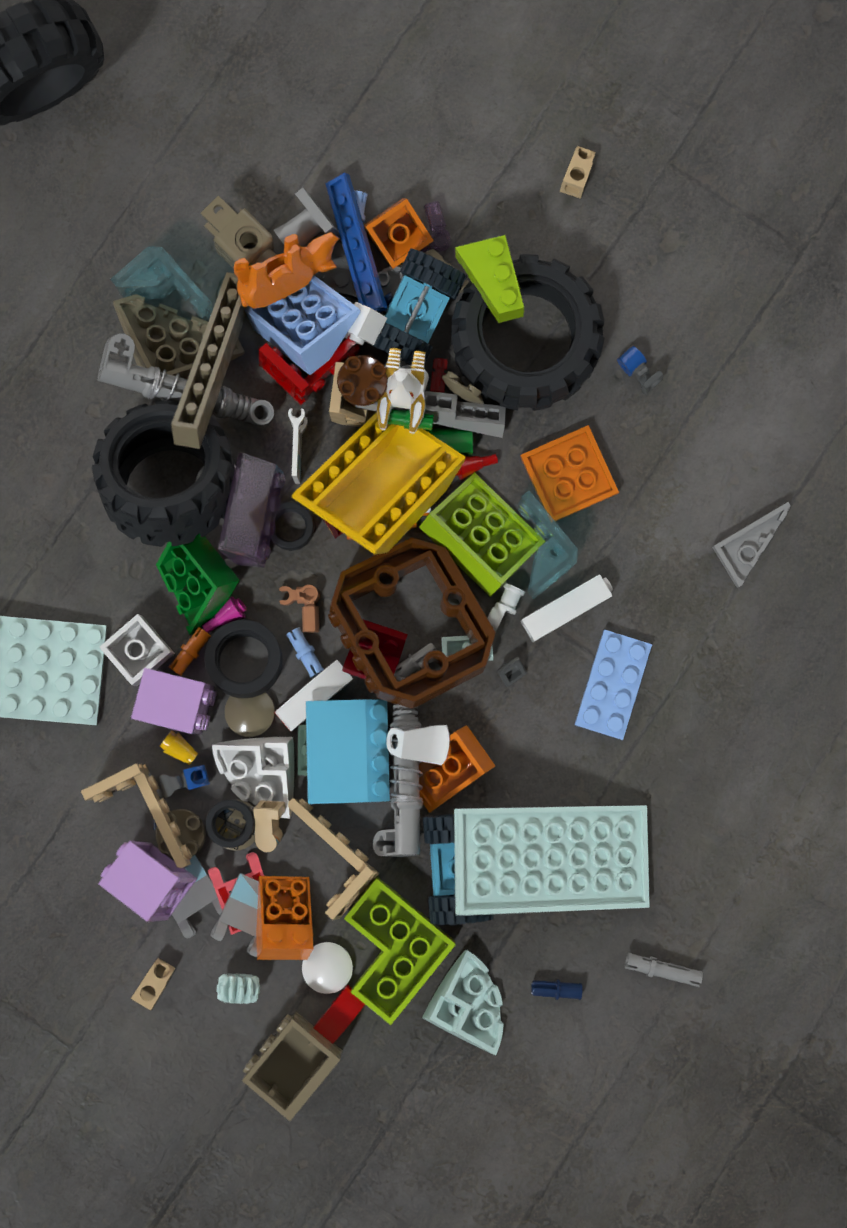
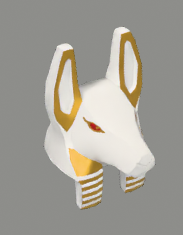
(404, 389)

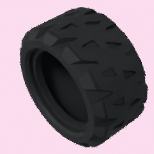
(171, 518)

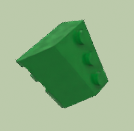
(197, 579)

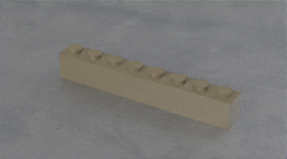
(209, 366)

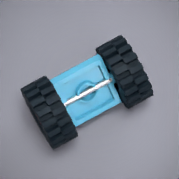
(418, 304)
(442, 906)

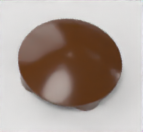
(362, 380)

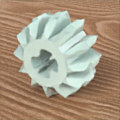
(238, 988)

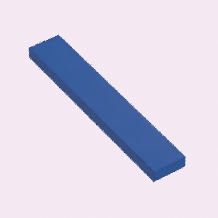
(355, 243)

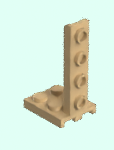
(158, 807)
(355, 884)

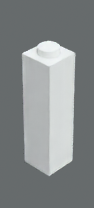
(567, 607)

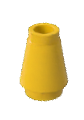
(178, 748)

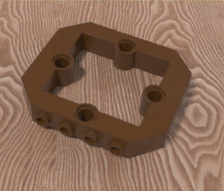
(393, 565)

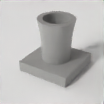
(308, 222)

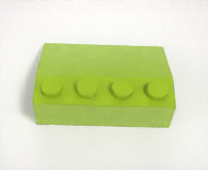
(482, 534)

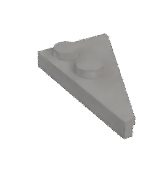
(744, 547)

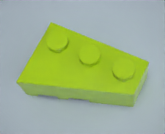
(494, 276)

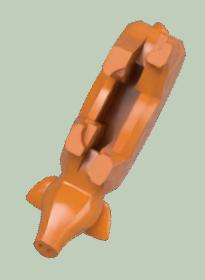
(284, 273)

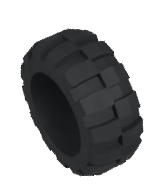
(45, 56)

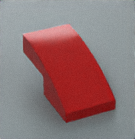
(339, 1015)

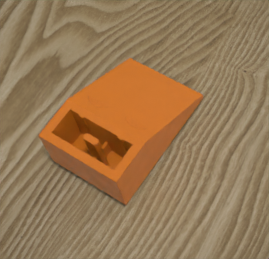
(284, 918)

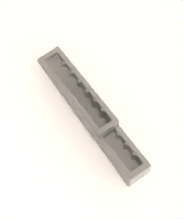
(460, 415)

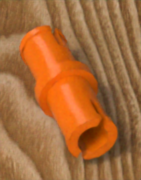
(189, 651)

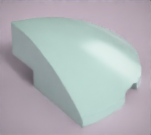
(468, 1004)

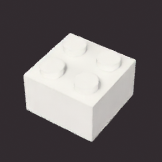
(136, 648)

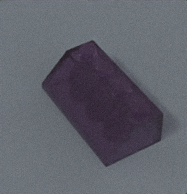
(251, 511)

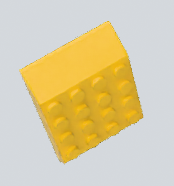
(380, 483)

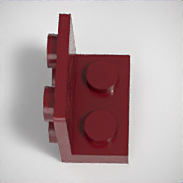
(390, 645)

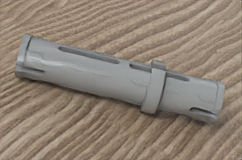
(654, 967)

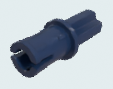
(556, 989)

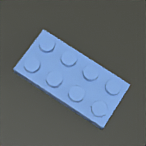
(613, 684)

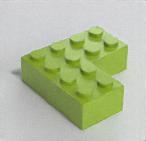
(409, 948)

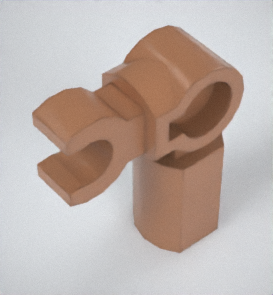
(309, 596)

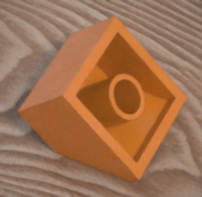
(397, 232)

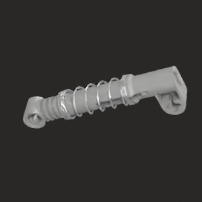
(165, 386)
(405, 837)

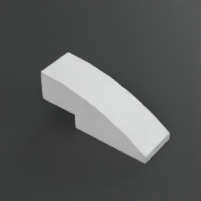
(321, 688)

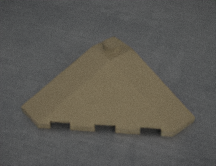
(162, 336)

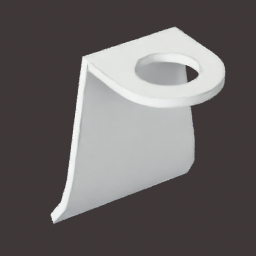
(421, 744)

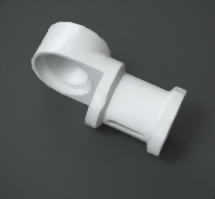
(506, 604)

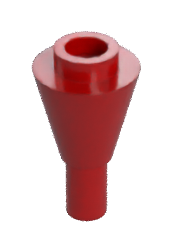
(475, 463)

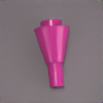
(231, 611)

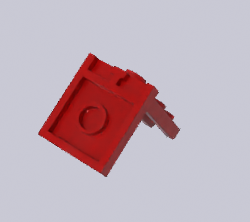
(290, 376)

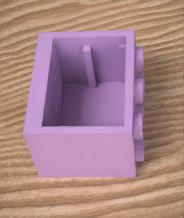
(173, 702)
(146, 881)

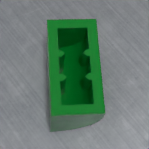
(456, 438)

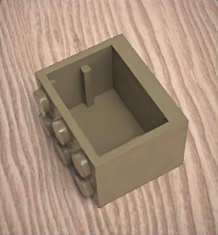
(291, 1065)

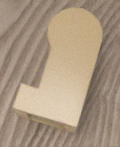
(578, 172)
(267, 824)
(153, 984)

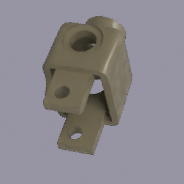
(236, 232)

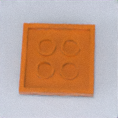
(569, 474)

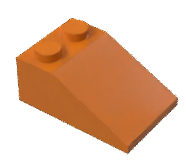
(462, 767)

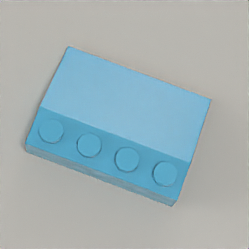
(347, 751)

